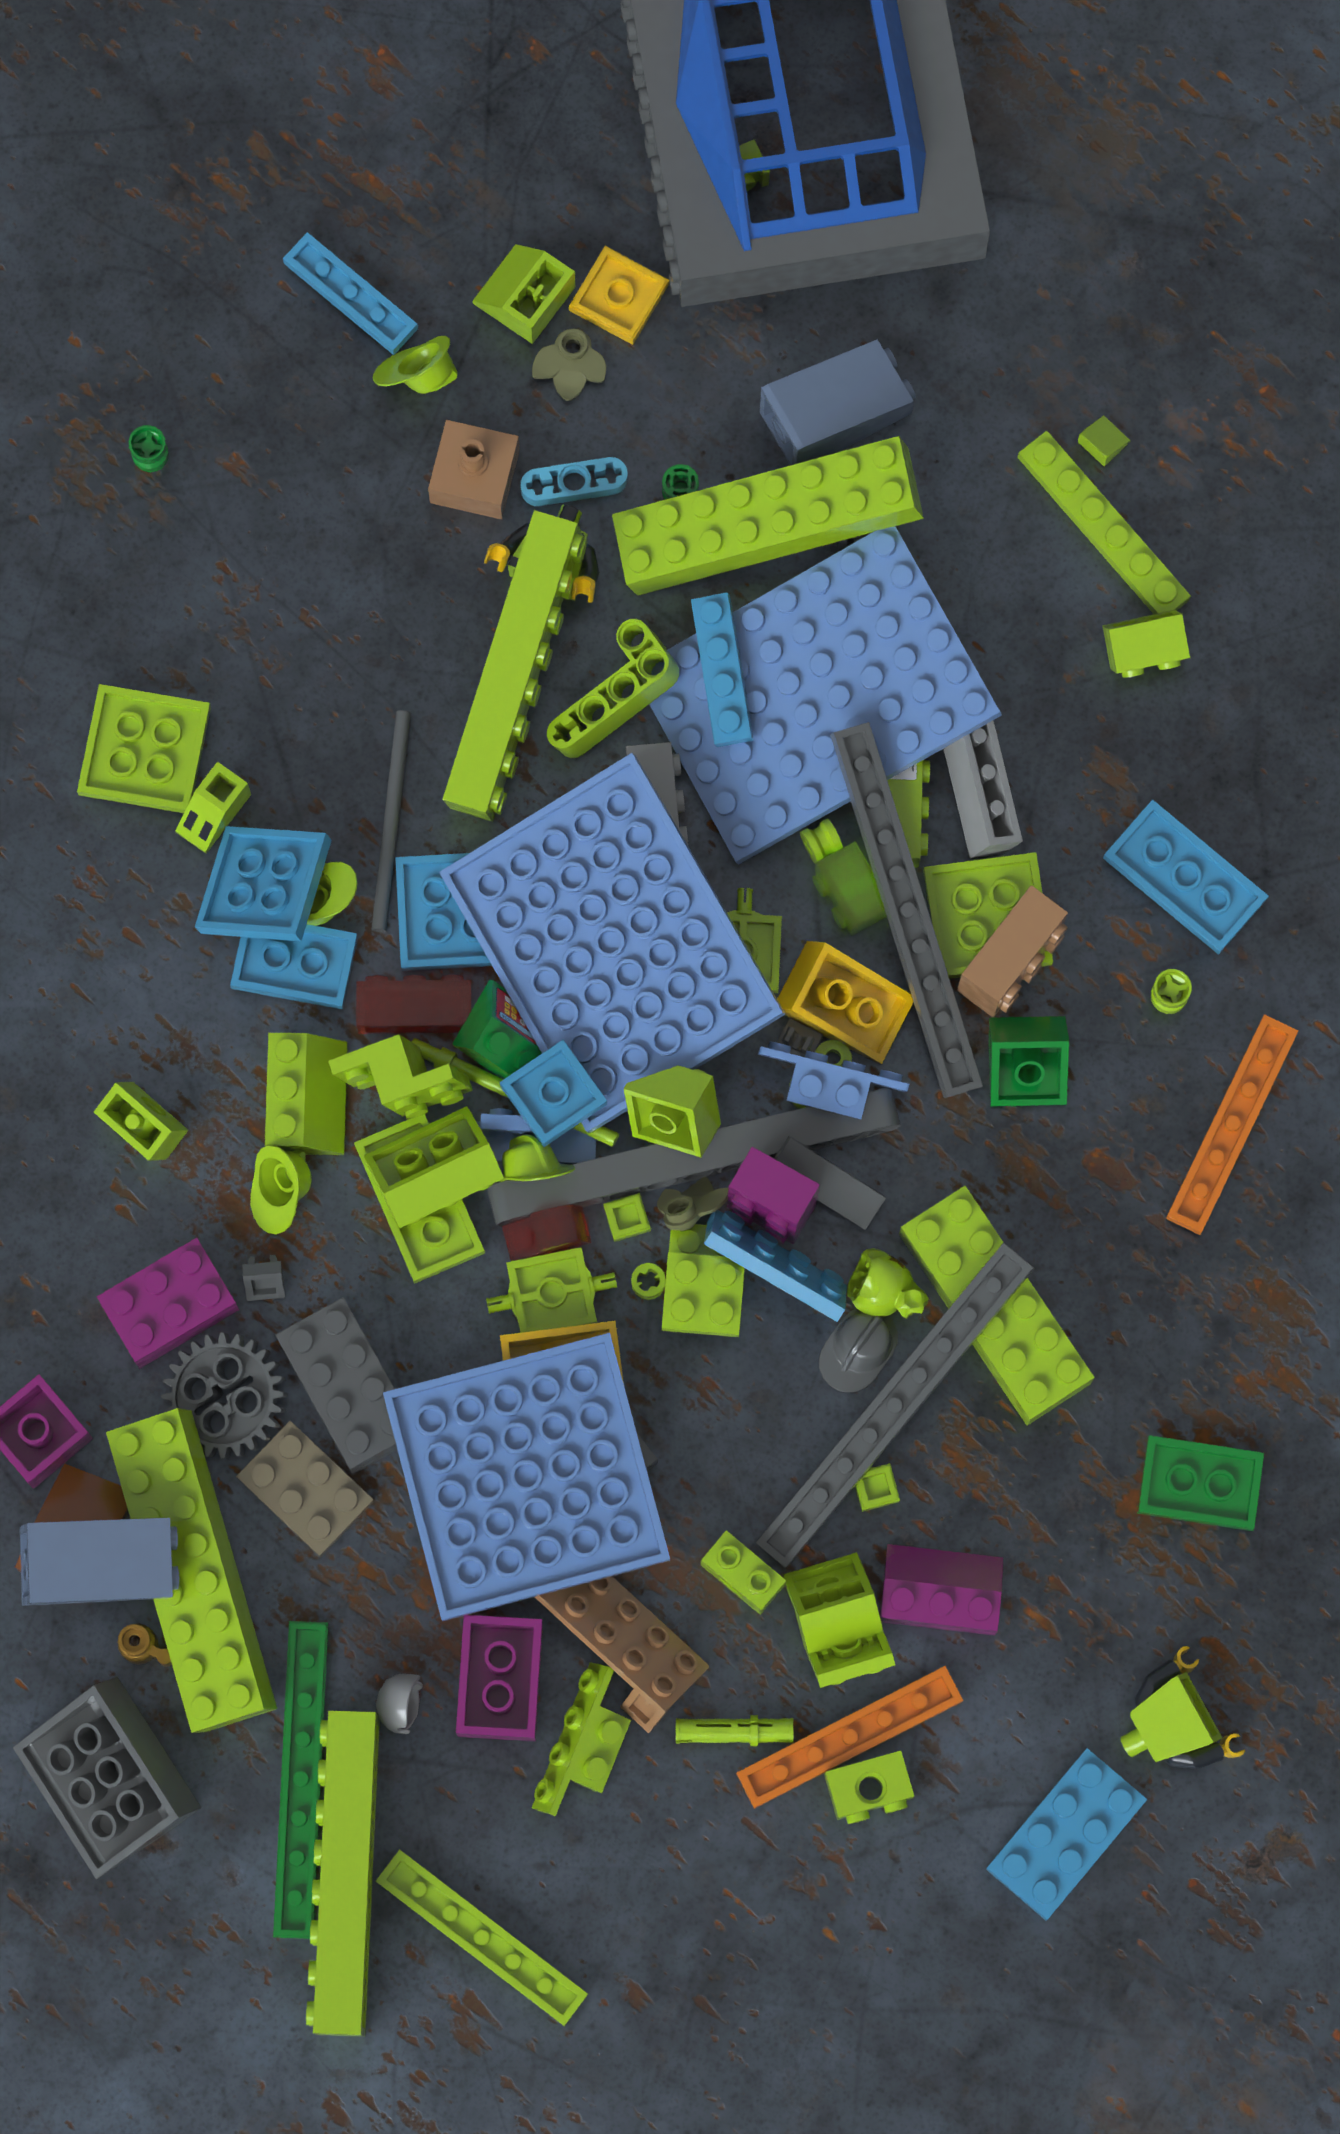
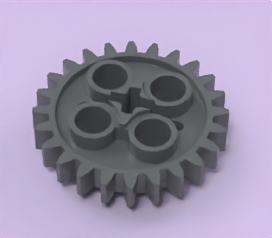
(209, 1364)

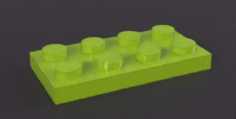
(437, 1240)

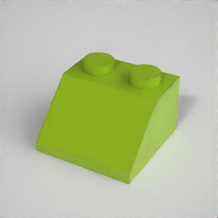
(674, 1109)

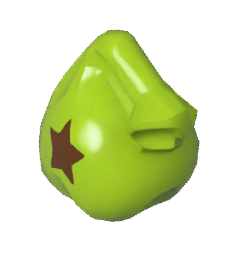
(884, 1286)

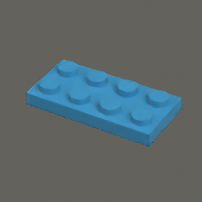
(1185, 877)
(782, 1268)
(1066, 1834)

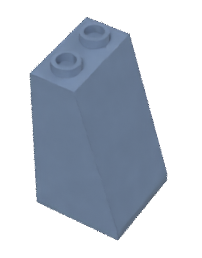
(836, 402)
(97, 1561)

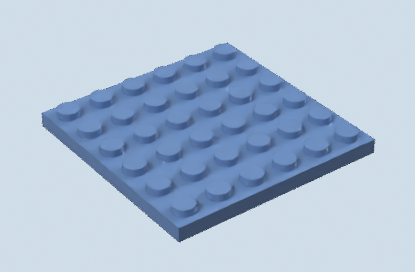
(526, 1476)

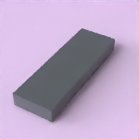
(837, 1187)

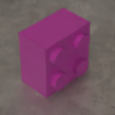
(39, 1431)

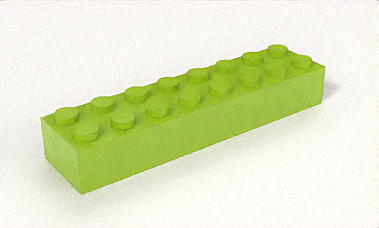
(767, 516)
(514, 666)
(208, 1616)
(345, 1873)

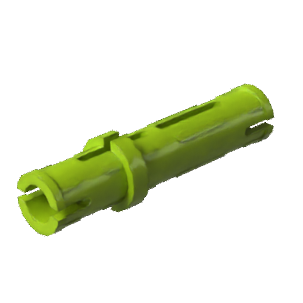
(734, 1730)

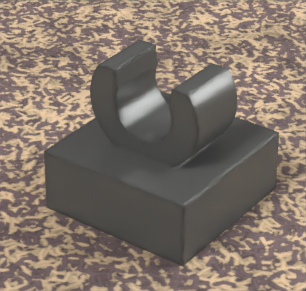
(799, 1038)
(263, 1279)

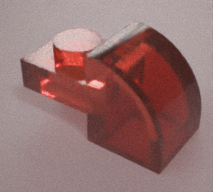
(547, 1232)

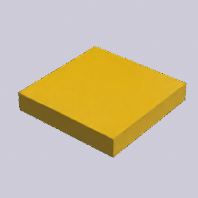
(619, 295)

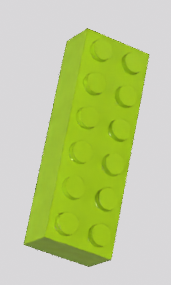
(1023, 1341)

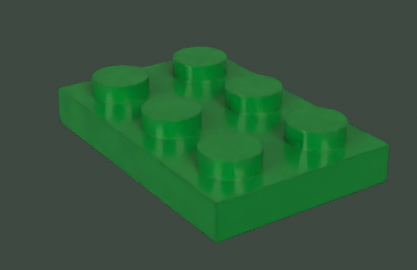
(1200, 1483)

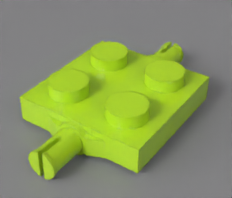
(760, 936)
(551, 1291)

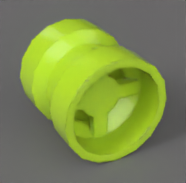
(1174, 985)

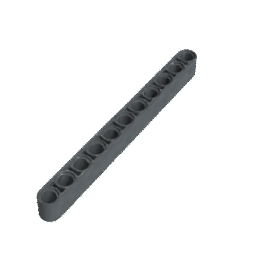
(661, 1166)

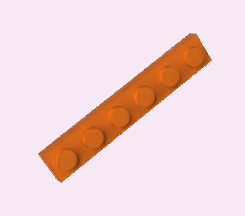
(1232, 1124)
(849, 1737)

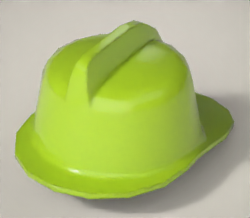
(420, 367)
(333, 893)
(531, 1161)
(277, 1186)

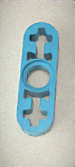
(602, 488)

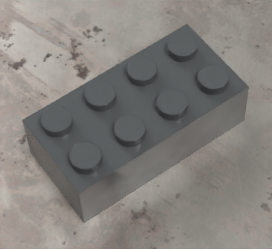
(342, 1382)

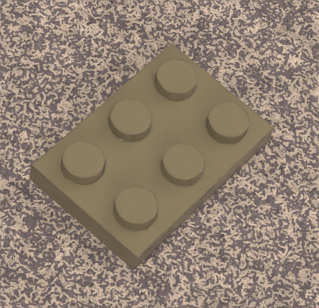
(305, 1489)

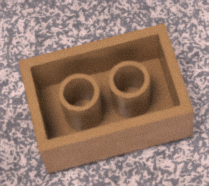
(1014, 953)

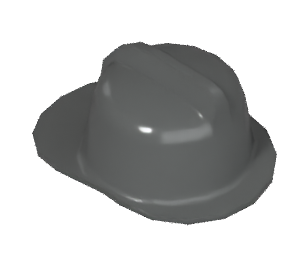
(857, 1351)

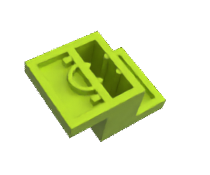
(401, 1076)
(701, 1287)
(839, 1620)

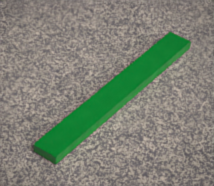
(299, 1778)

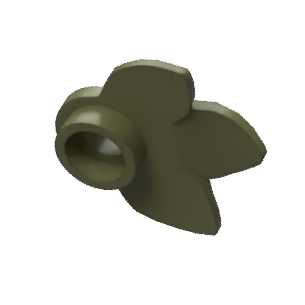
(569, 369)
(685, 1208)

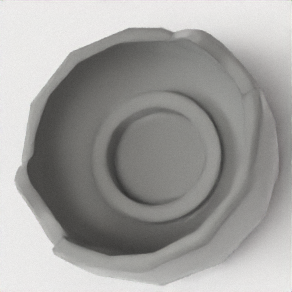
(399, 1702)

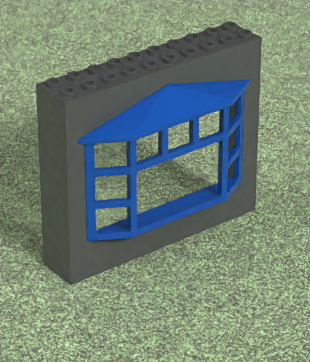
(701, 174)

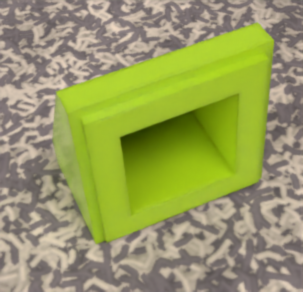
(1103, 440)

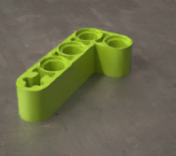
(609, 693)

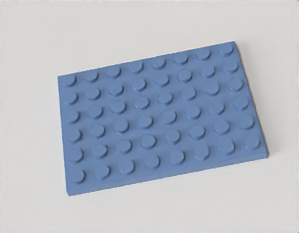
(818, 657)
(612, 935)

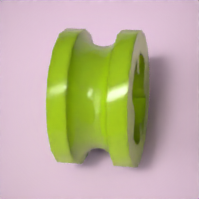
(643, 1271)

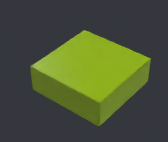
(626, 1217)
(877, 1488)

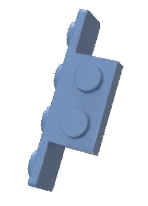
(828, 1085)
(502, 1126)

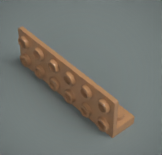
(631, 1643)

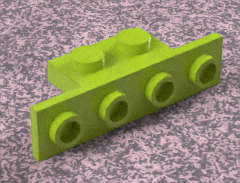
(586, 1743)

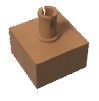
(474, 469)

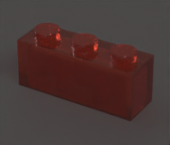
(412, 1004)

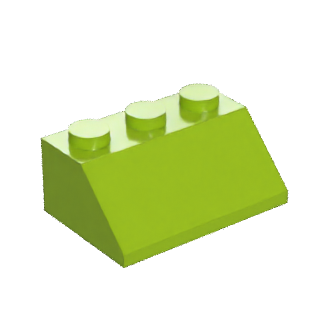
(303, 1095)
(434, 1167)

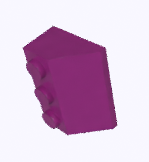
(941, 1589)

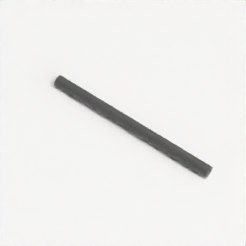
(391, 821)

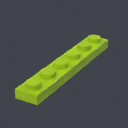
(1103, 525)
(482, 1937)

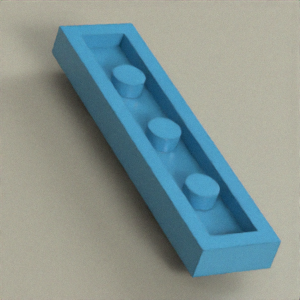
(350, 293)
(722, 670)

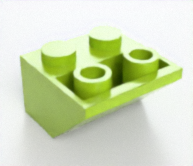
(526, 291)

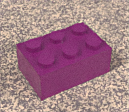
(772, 1196)
(168, 1303)
(499, 1678)

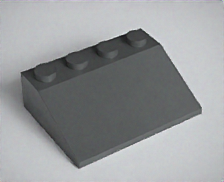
(106, 1776)

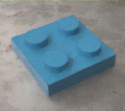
(553, 1093)

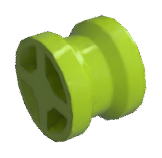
(821, 840)

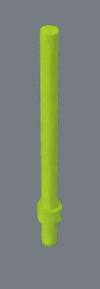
(492, 1082)

